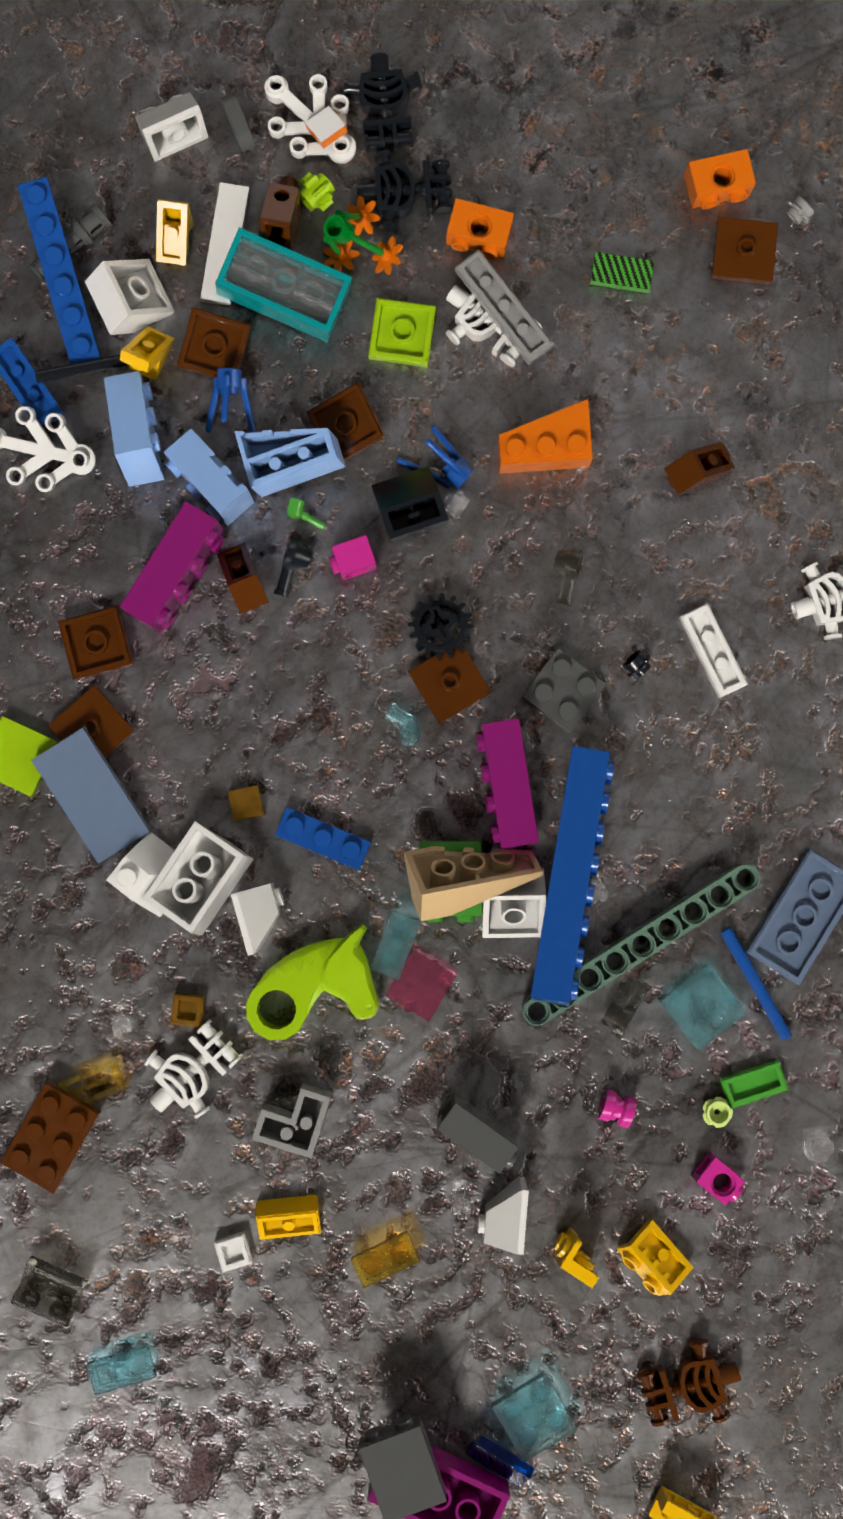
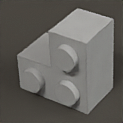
(298, 1129)

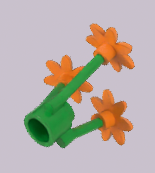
(340, 231)

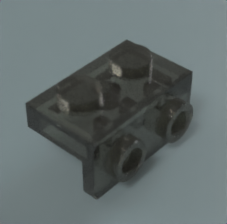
(49, 1291)

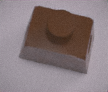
(281, 212)

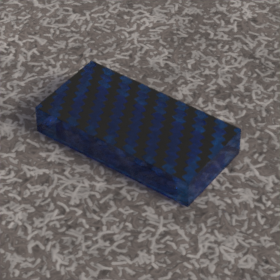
(500, 1460)

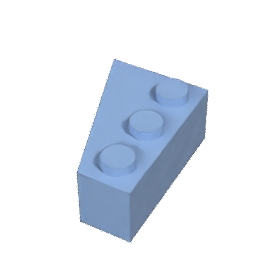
(133, 429)
(287, 457)
(208, 478)

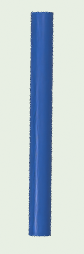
(756, 983)

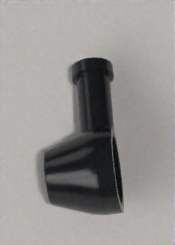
(296, 558)

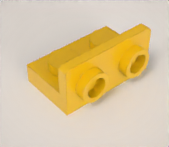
(574, 1260)
(655, 1260)
(673, 1506)

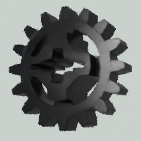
(451, 622)

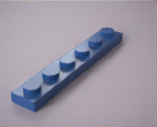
(59, 270)

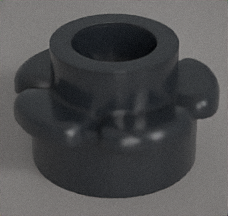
(637, 664)

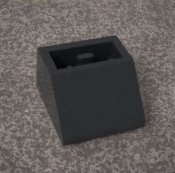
(410, 504)

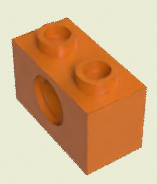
(732, 167)
(471, 215)

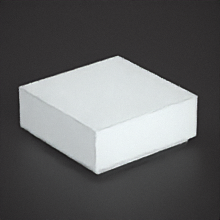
(233, 1251)

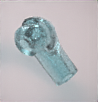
(407, 725)

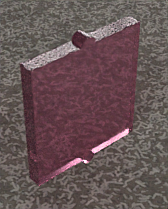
(421, 985)

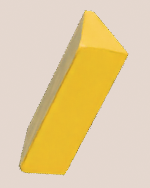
(288, 1217)

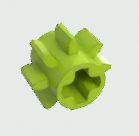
(316, 191)

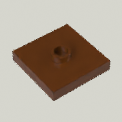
(744, 250)
(213, 343)
(349, 419)
(95, 643)
(449, 684)
(99, 718)

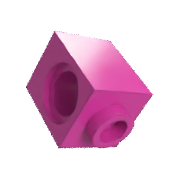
(352, 558)
(709, 1169)

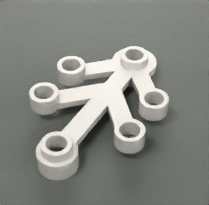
(284, 96)
(46, 451)

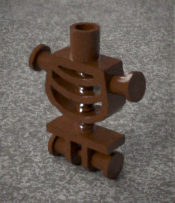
(719, 1377)

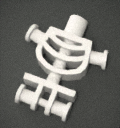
(467, 313)
(819, 602)
(172, 1083)

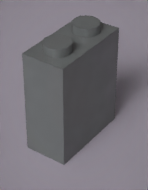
(478, 1134)
(402, 1468)

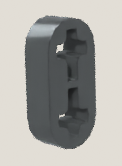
(237, 122)

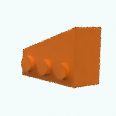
(548, 443)

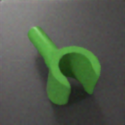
(295, 510)

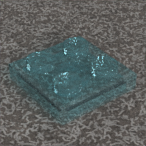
(702, 1007)
(534, 1416)

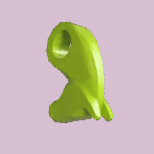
(325, 965)

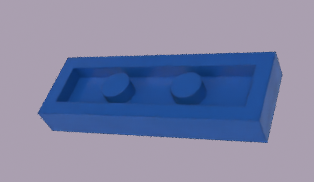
(22, 381)
(322, 838)

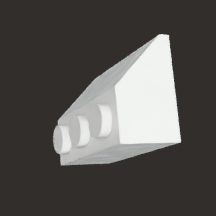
(197, 879)

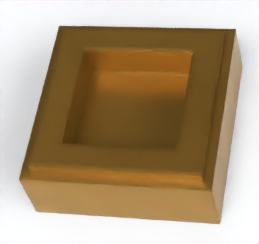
(246, 803)
(187, 1009)

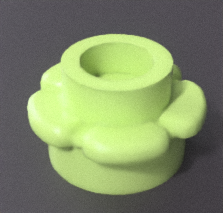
(722, 1118)

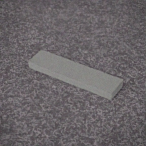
(503, 307)

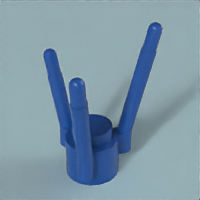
(228, 384)
(455, 470)

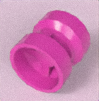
(614, 1108)

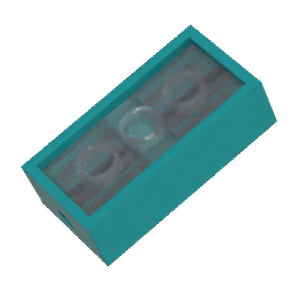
(283, 285)

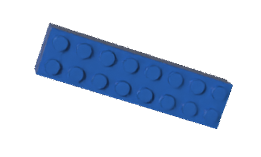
(570, 876)

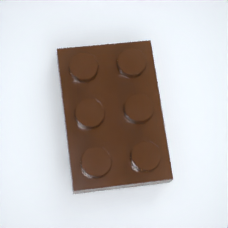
(50, 1137)

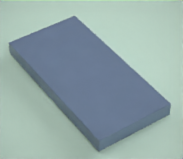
(91, 795)
(800, 918)

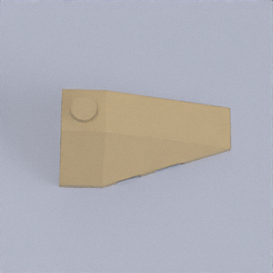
(454, 881)

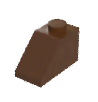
(698, 467)
(242, 578)

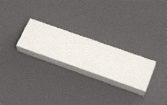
(228, 217)

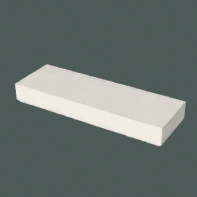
(713, 650)

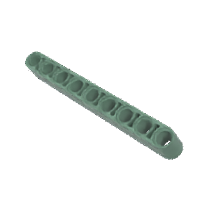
(655, 941)

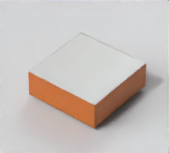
(326, 127)

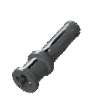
(80, 234)

